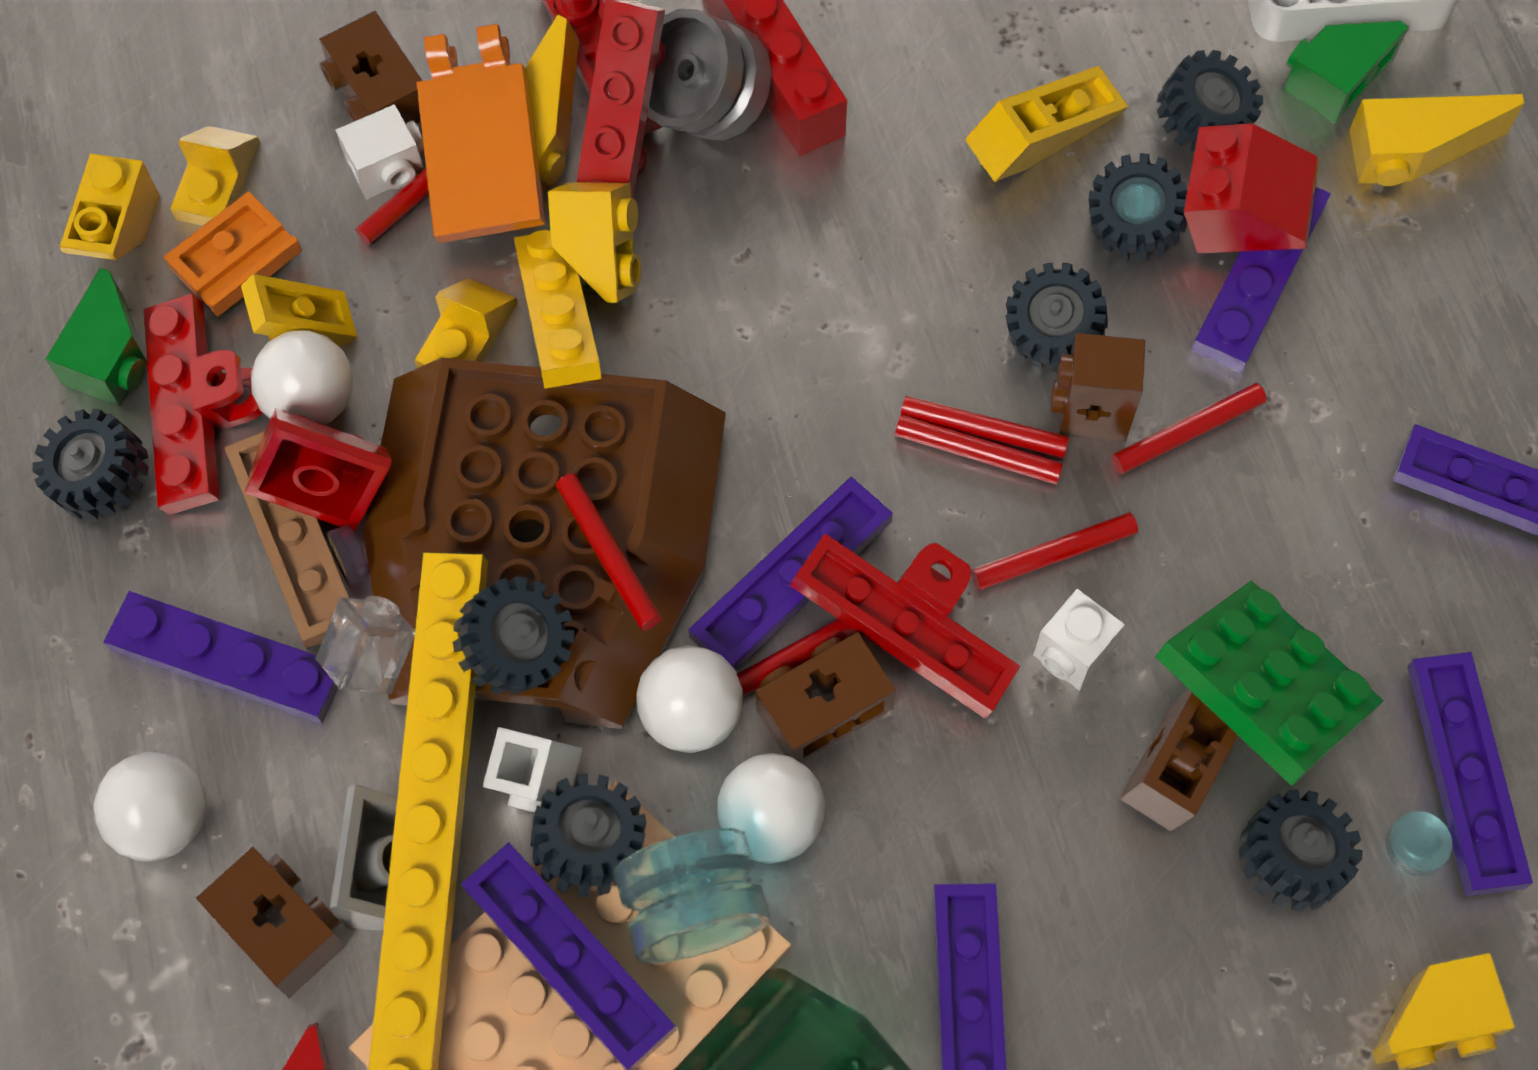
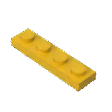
(556, 313)

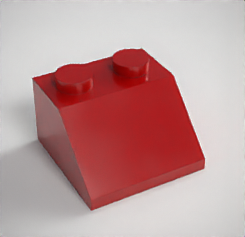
(1249, 191)
(317, 469)

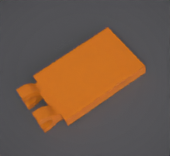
(479, 141)

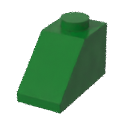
(1341, 64)
(100, 345)

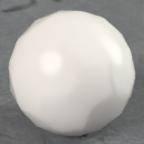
(302, 376)
(689, 699)
(774, 804)
(150, 806)

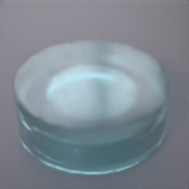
(1418, 843)

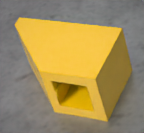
(110, 208)
(594, 235)
(1446, 1009)

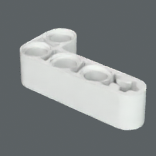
(1306, 18)

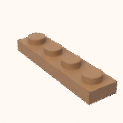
(295, 552)

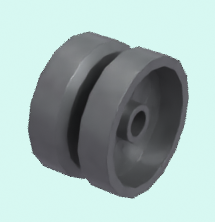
(711, 76)

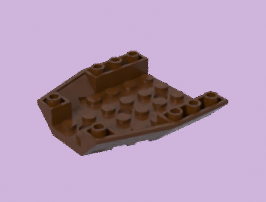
(475, 470)

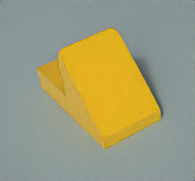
(214, 172)
(289, 306)
(468, 322)

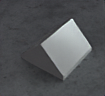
(364, 858)

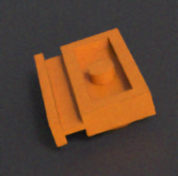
(229, 250)

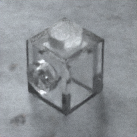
(365, 645)

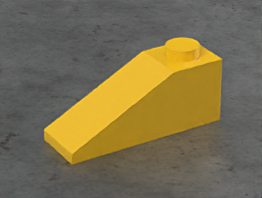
(551, 90)
(1043, 121)
(1413, 136)

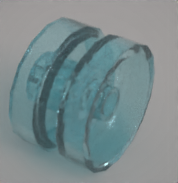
(691, 895)

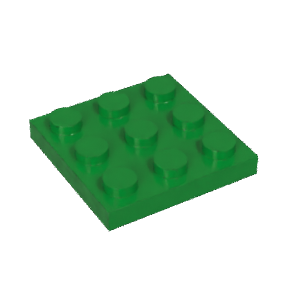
(1270, 680)

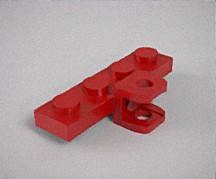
(187, 401)
(910, 618)

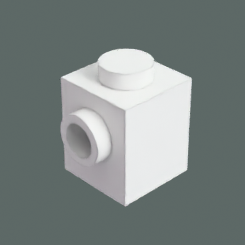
(382, 151)
(1078, 639)
(529, 767)

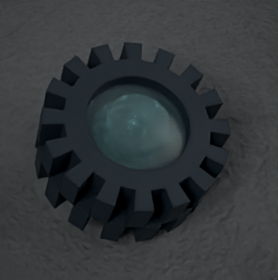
(1138, 207)

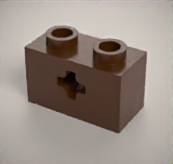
(370, 69)
(1099, 386)
(811, 724)
(1180, 763)
(240, 906)

